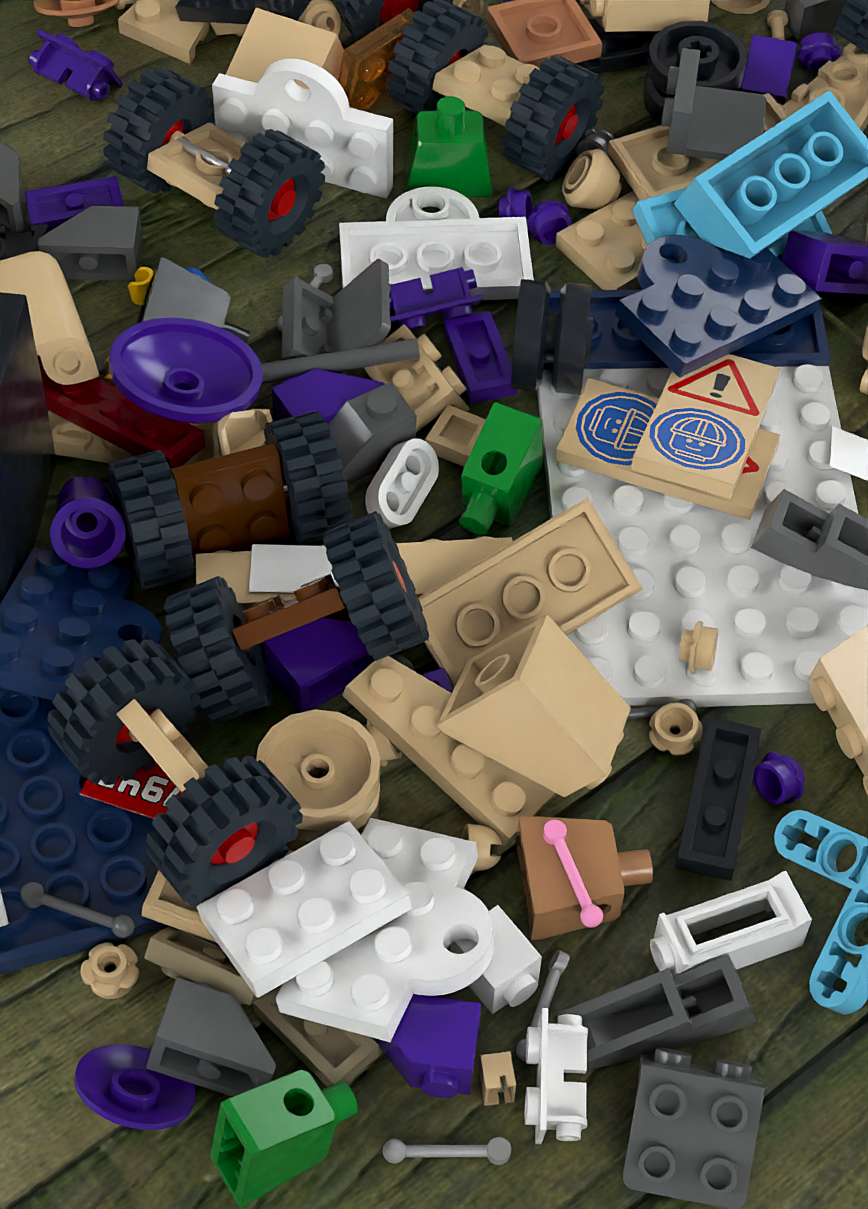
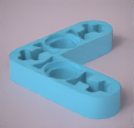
(842, 937)

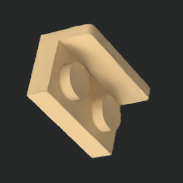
(421, 380)

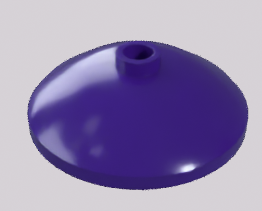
(185, 370)

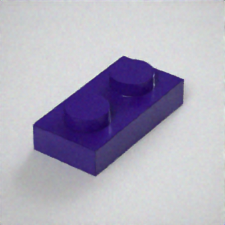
(63, 202)
(479, 357)

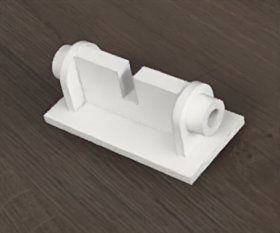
(553, 1102)

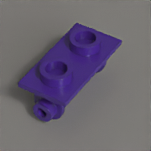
(89, 71)
(449, 297)

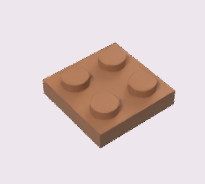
(543, 28)

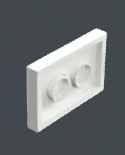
(304, 908)

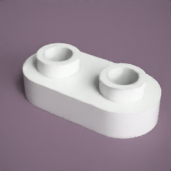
(399, 492)

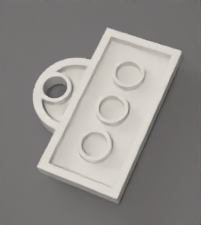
(350, 141)
(432, 243)
(376, 976)

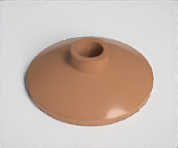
(77, 12)

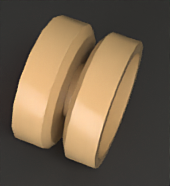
(327, 768)

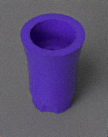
(86, 524)

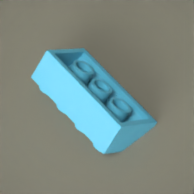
(778, 179)

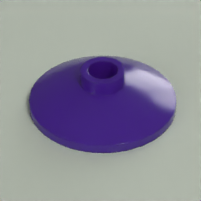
(122, 1090)

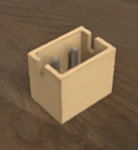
(497, 1076)

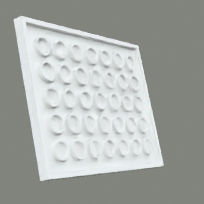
(702, 562)

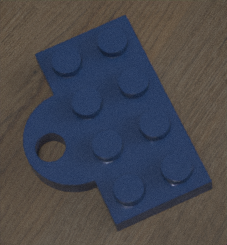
(710, 301)
(62, 618)

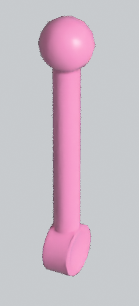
(555, 834)

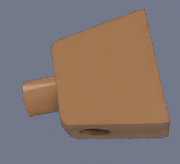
(547, 890)

